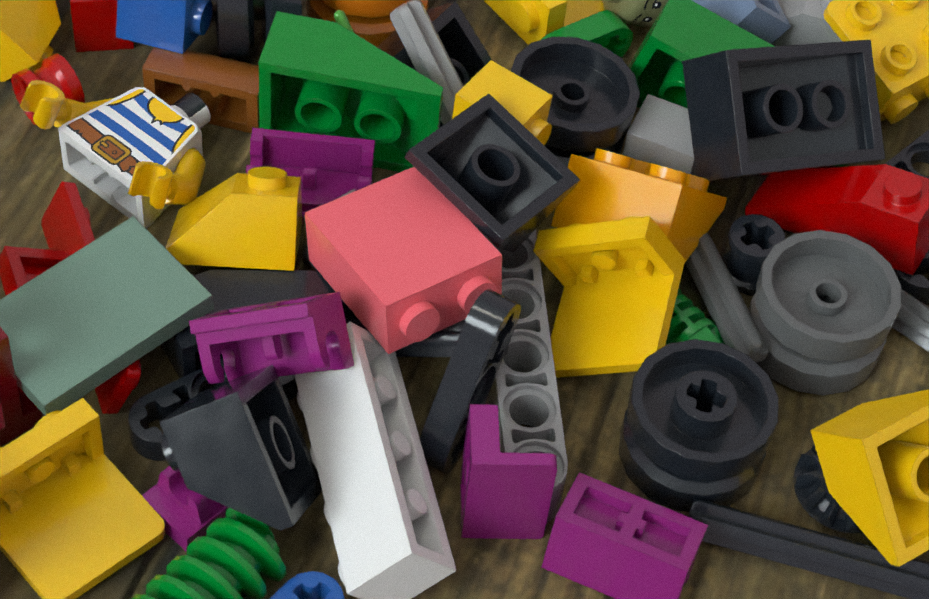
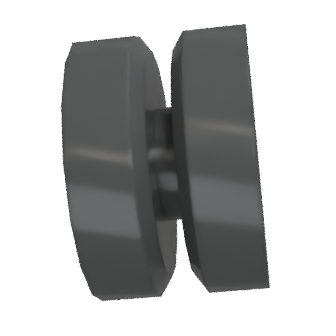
(824, 311)

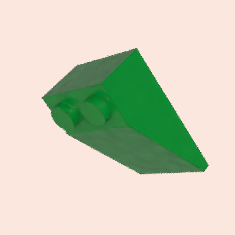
(338, 84)

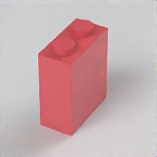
(402, 258)

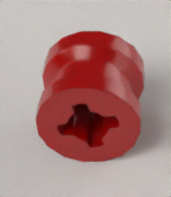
(54, 70)

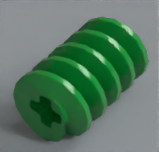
(222, 563)

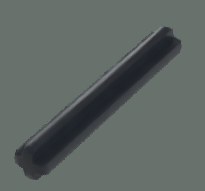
(810, 550)

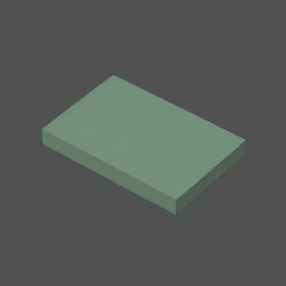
(97, 314)

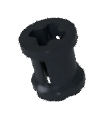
(750, 243)

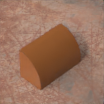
(223, 84)

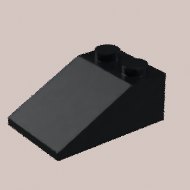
(783, 109)

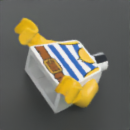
(128, 146)

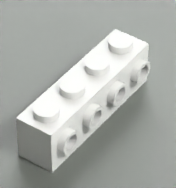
(374, 475)

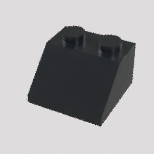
(244, 449)

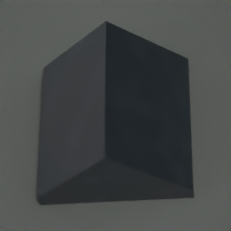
(494, 172)

